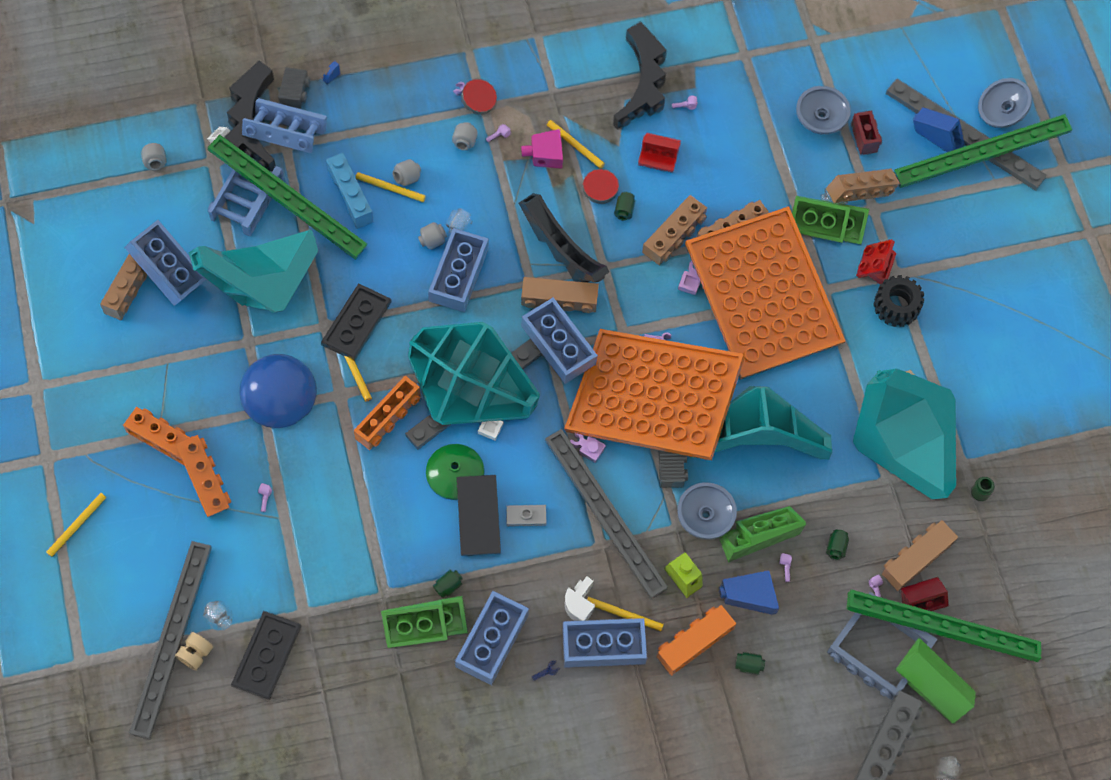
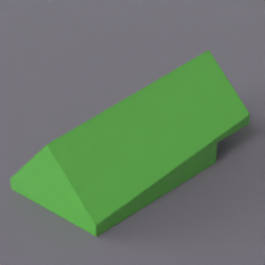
(830, 219)
(761, 532)
(424, 622)
(936, 682)

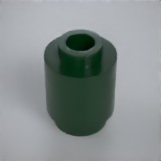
(625, 206)
(982, 488)
(837, 544)
(448, 583)
(749, 663)

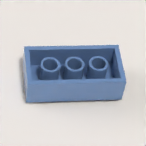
(164, 262)
(458, 270)
(559, 340)
(492, 637)
(604, 642)

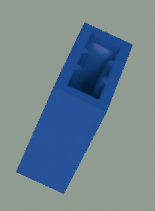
(939, 129)
(750, 592)

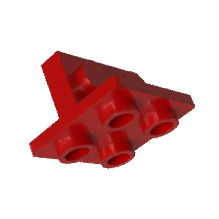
(659, 152)
(877, 261)

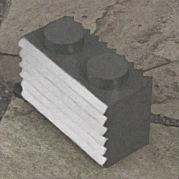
(293, 87)
(672, 469)

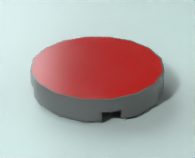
(479, 96)
(600, 186)

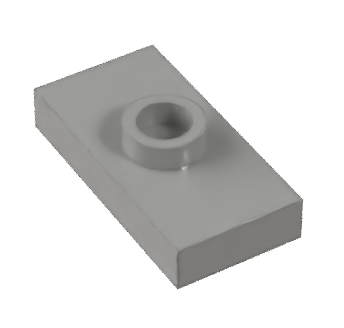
(526, 515)

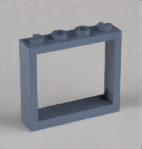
(857, 668)

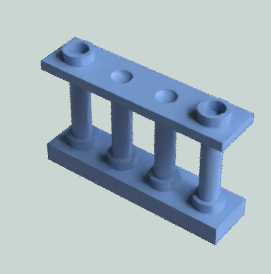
(288, 116)
(256, 207)

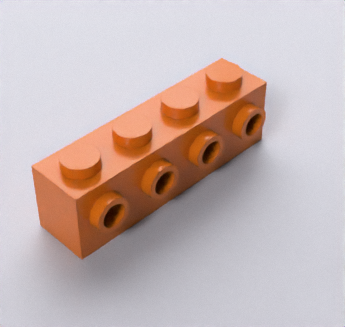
(387, 413)
(155, 432)
(202, 475)
(696, 639)

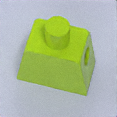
(684, 573)

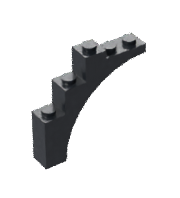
(650, 56)
(244, 94)
(564, 249)

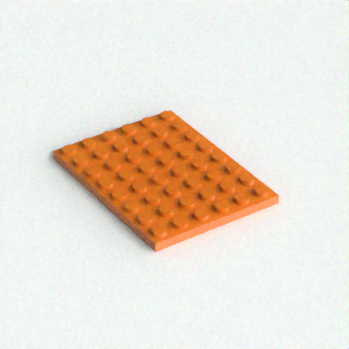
(765, 291)
(656, 394)

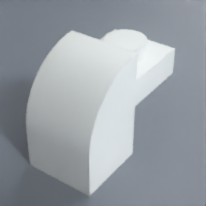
(575, 603)

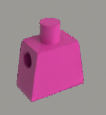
(545, 149)

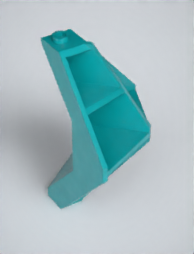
(259, 274)
(470, 375)
(766, 418)
(910, 430)

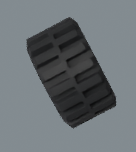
(899, 314)

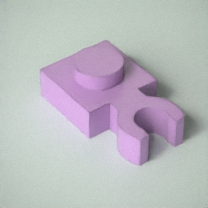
(690, 280)
(590, 448)

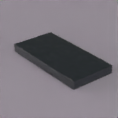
(356, 322)
(478, 515)
(266, 655)

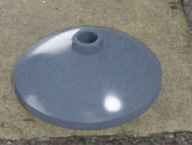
(999, 97)
(824, 102)
(707, 499)

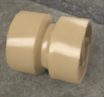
(199, 646)

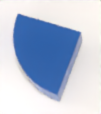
(332, 73)

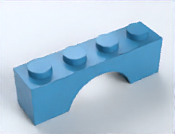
(350, 189)

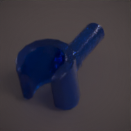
(548, 670)

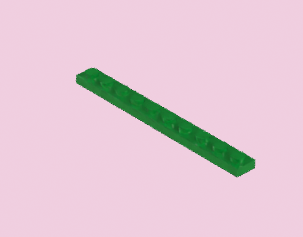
(983, 150)
(287, 196)
(944, 625)

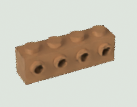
(862, 185)
(750, 211)
(675, 230)
(123, 289)
(568, 294)
(919, 555)

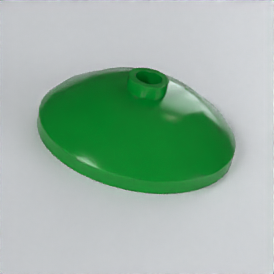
(440, 474)

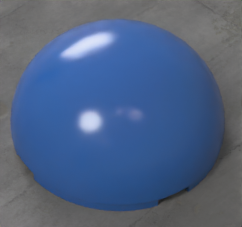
(277, 390)

